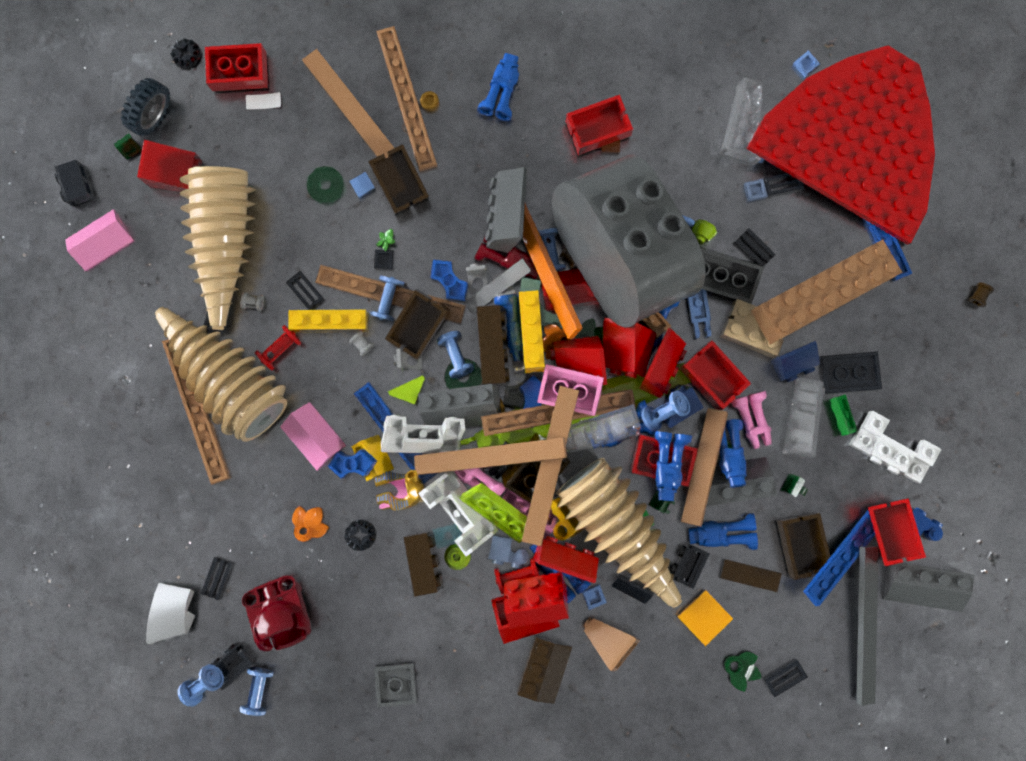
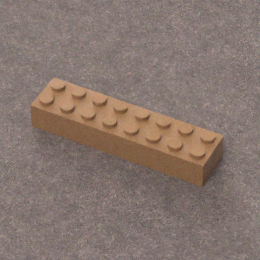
(826, 291)

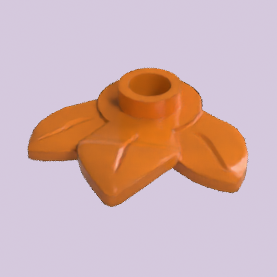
(553, 334)
(310, 521)

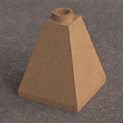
(610, 642)

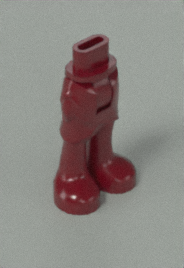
(512, 258)

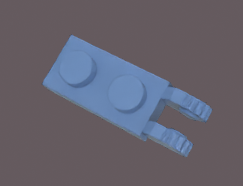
(699, 313)

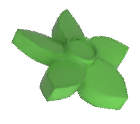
(386, 239)

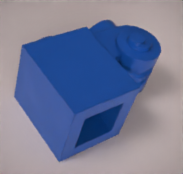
(931, 528)

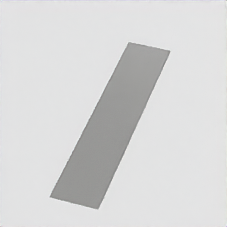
(497, 286)

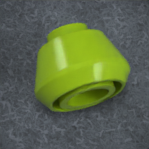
(704, 231)
(454, 563)

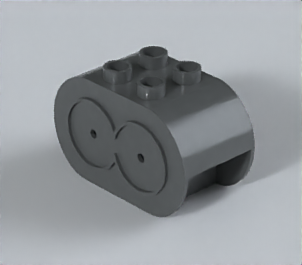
(628, 239)

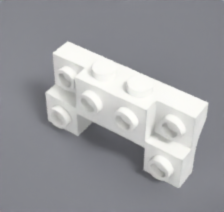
(409, 438)
(895, 456)
(474, 527)

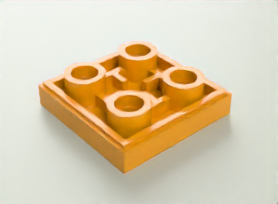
(705, 617)

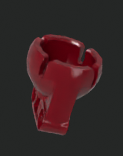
(277, 614)

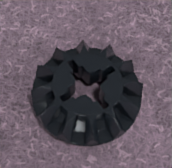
(187, 60)
(366, 528)

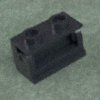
(73, 183)
(689, 565)
(234, 663)

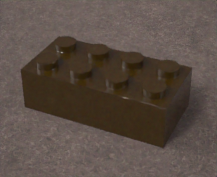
(491, 345)

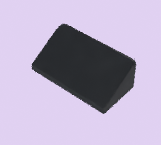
(632, 589)

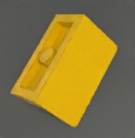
(373, 447)

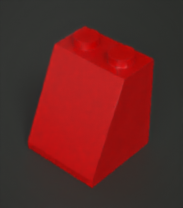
(165, 165)
(627, 348)
(580, 355)

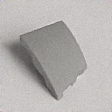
(169, 613)

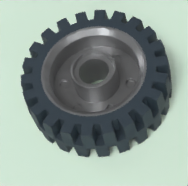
(145, 107)

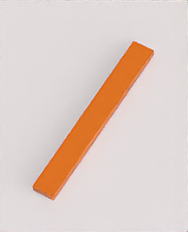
(550, 277)

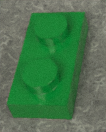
(843, 414)

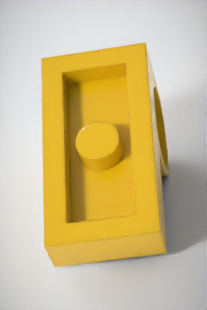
(570, 524)

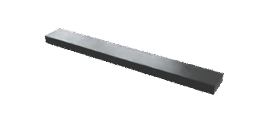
(867, 625)

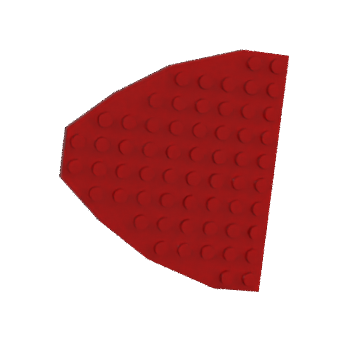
(859, 138)

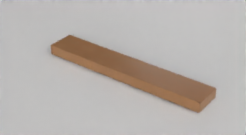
(704, 467)

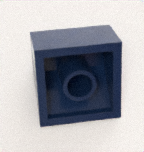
(797, 361)
(694, 402)

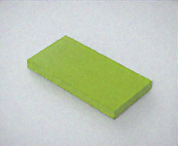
(496, 510)

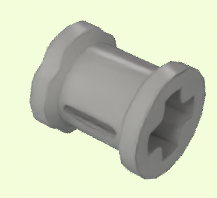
(252, 301)
(361, 343)

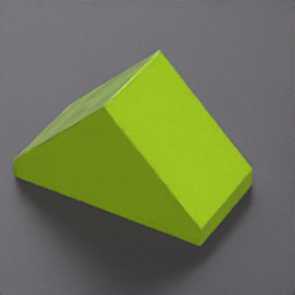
(409, 391)

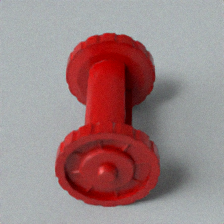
(278, 347)
(530, 571)

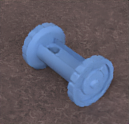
(551, 247)
(387, 297)
(450, 341)
(677, 404)
(209, 679)
(256, 691)

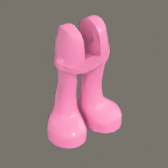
(762, 427)
(471, 478)

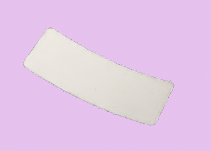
(263, 101)

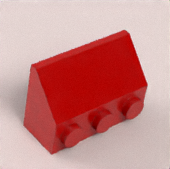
(576, 289)
(664, 364)
(567, 559)
(511, 634)

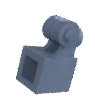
(501, 552)

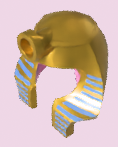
(408, 488)

